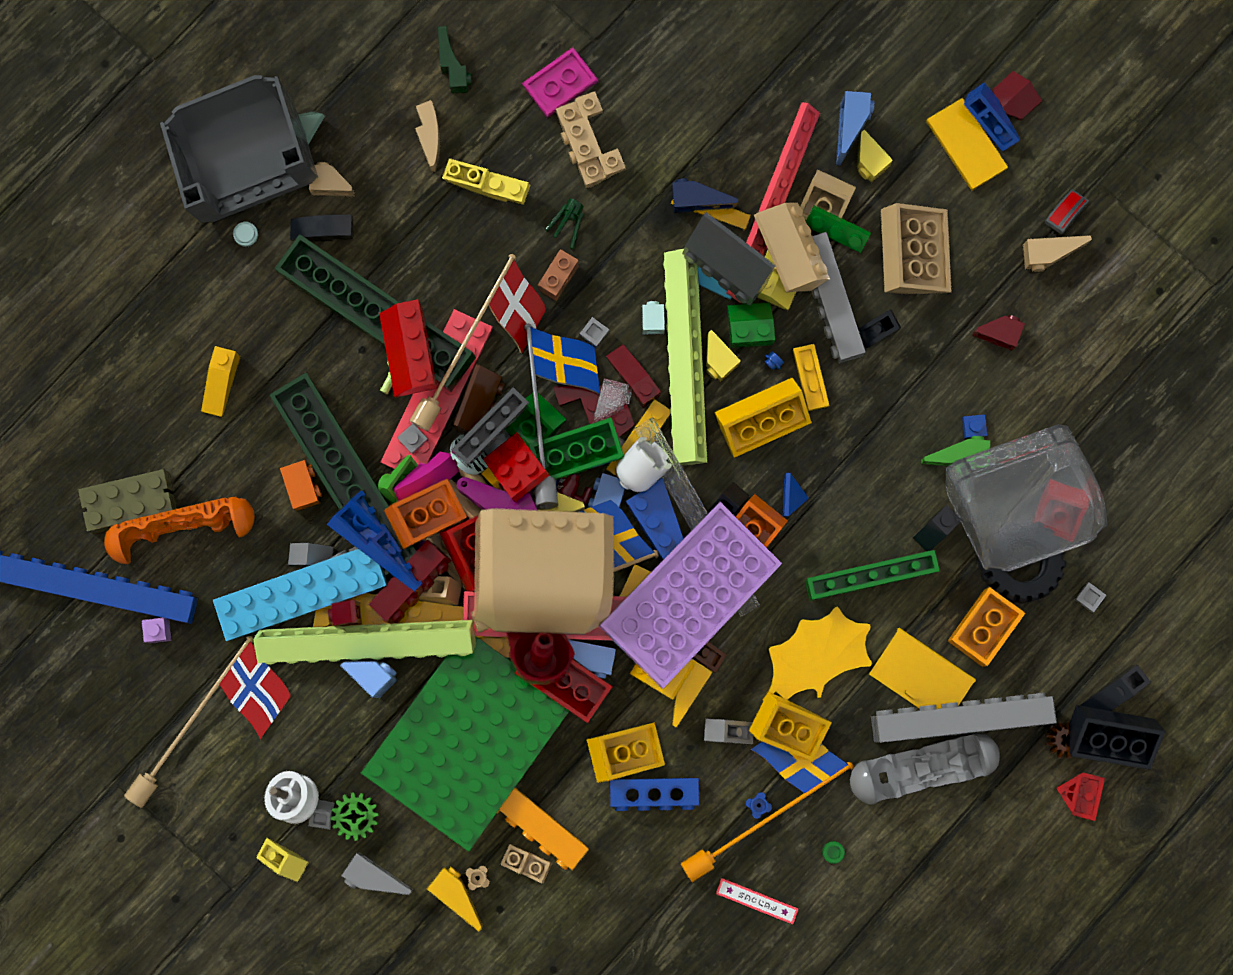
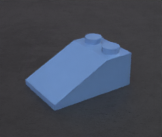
(854, 112)

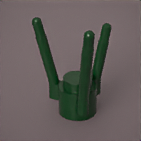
(569, 211)

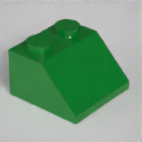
(751, 325)
(526, 425)

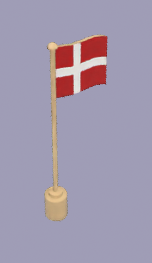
(514, 306)

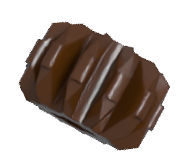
(1061, 749)

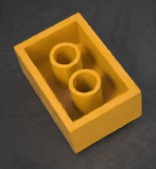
(986, 627)

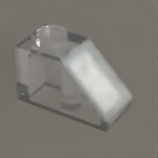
(611, 399)

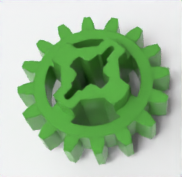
(355, 826)

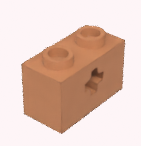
(558, 275)

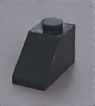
(732, 498)
(937, 528)

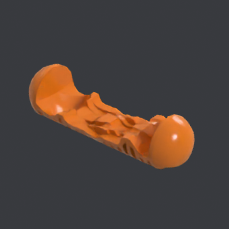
(211, 513)

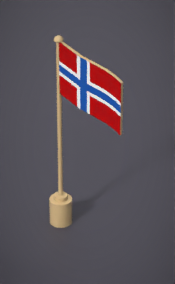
(250, 688)

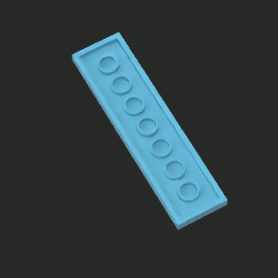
(298, 593)

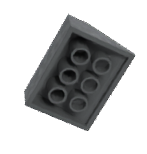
(728, 259)

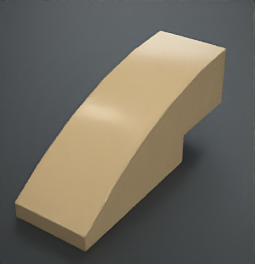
(429, 133)

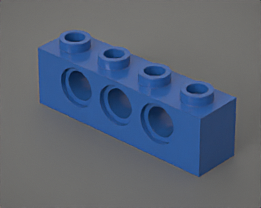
(689, 788)

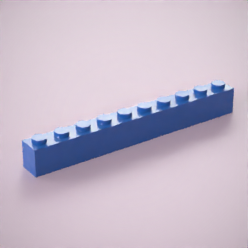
(97, 588)

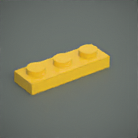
(810, 377)

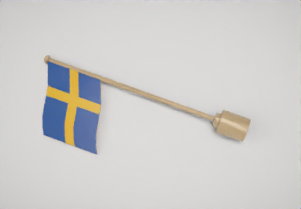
(628, 545)

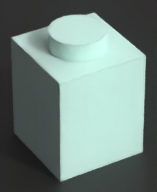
(653, 318)

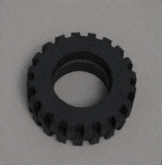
(1028, 591)

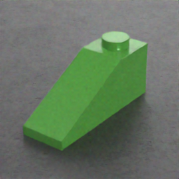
(958, 451)

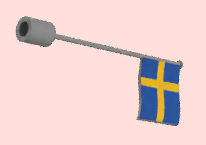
(565, 363)

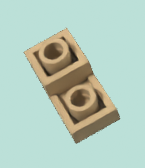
(526, 863)

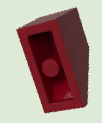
(1001, 332)
(345, 613)

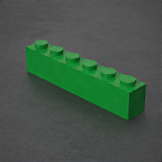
(872, 575)

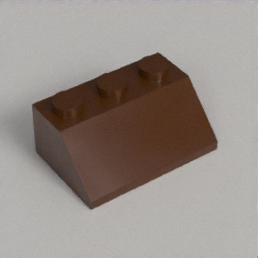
(479, 398)

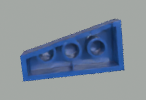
(656, 518)

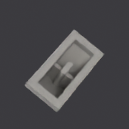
(308, 554)

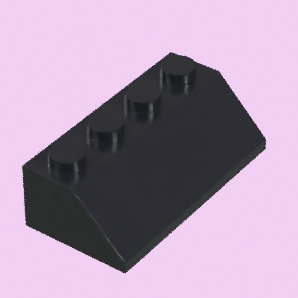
(1114, 737)

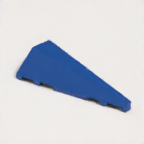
(362, 529)

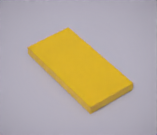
(966, 144)

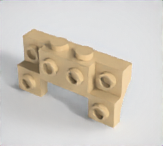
(584, 148)

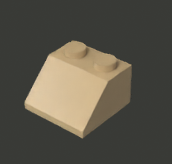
(827, 194)

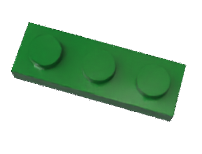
(837, 229)

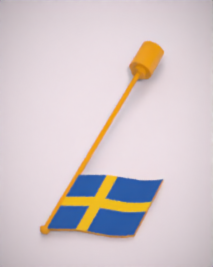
(799, 772)

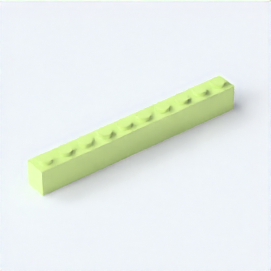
(685, 359)
(365, 642)

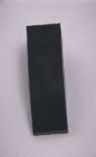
(322, 227)

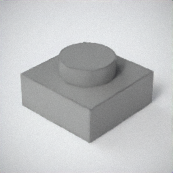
(594, 332)
(412, 438)
(1090, 597)

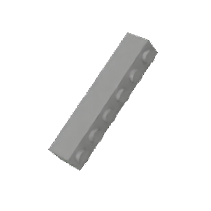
(836, 308)

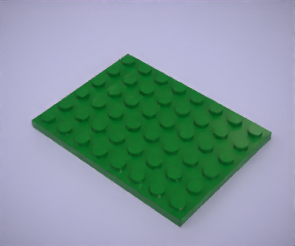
(465, 743)

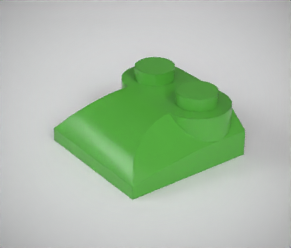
(389, 481)

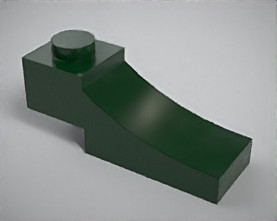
(449, 65)

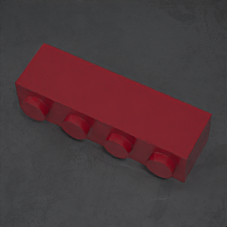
(397, 597)

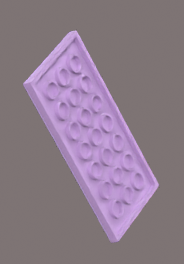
(690, 595)

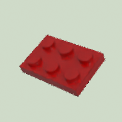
(516, 467)

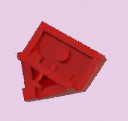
(1083, 795)

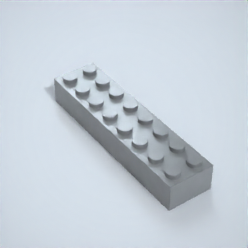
(963, 719)

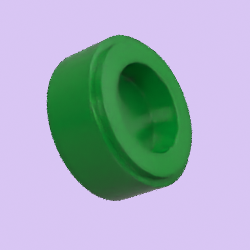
(833, 852)

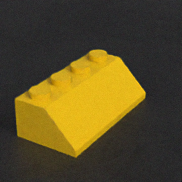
(763, 417)

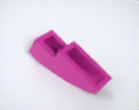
(426, 475)

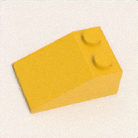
(789, 727)
(625, 752)

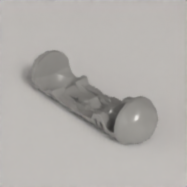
(930, 766)

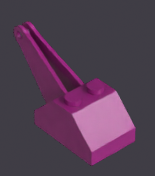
(489, 497)

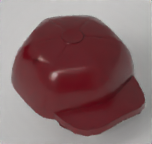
(540, 656)

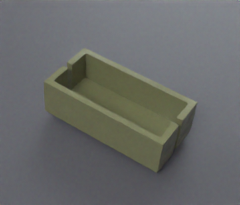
(126, 500)

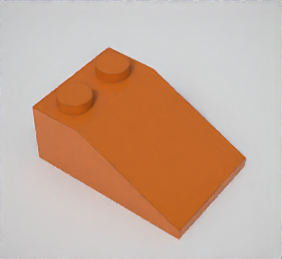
(425, 513)
(761, 520)

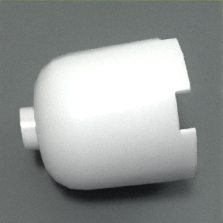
(642, 465)

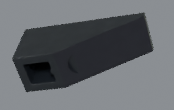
(1118, 689)

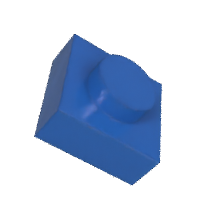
(974, 426)

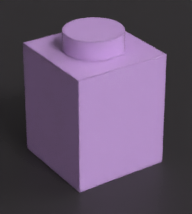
(156, 630)

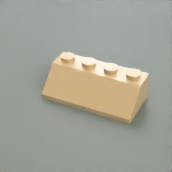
(792, 247)

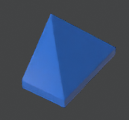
(793, 495)

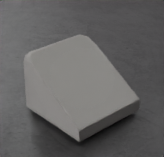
(322, 814)

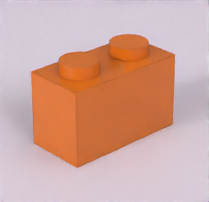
(300, 485)

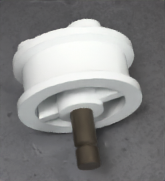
(291, 797)

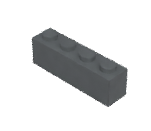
(490, 427)

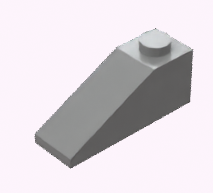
(368, 875)

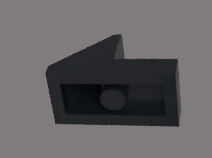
(879, 329)

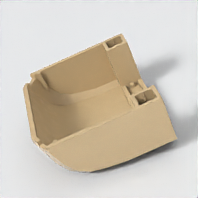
(543, 570)

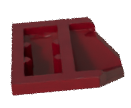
(1017, 95)

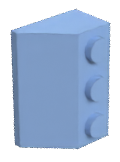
(372, 676)

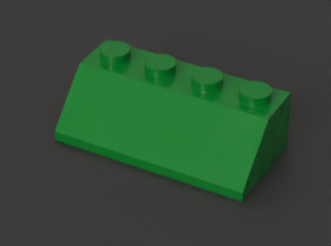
(580, 449)

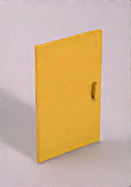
(920, 673)

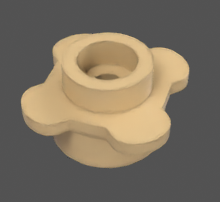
(482, 882)

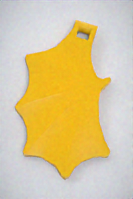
(818, 654)

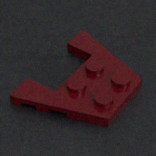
(566, 394)

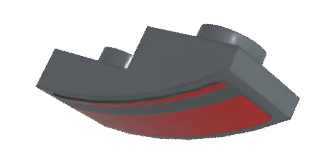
(1066, 211)

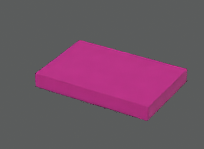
(560, 82)

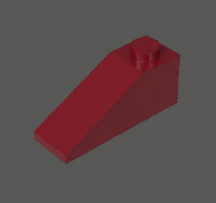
(633, 374)

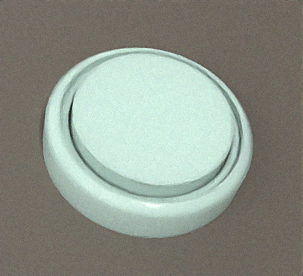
(245, 234)

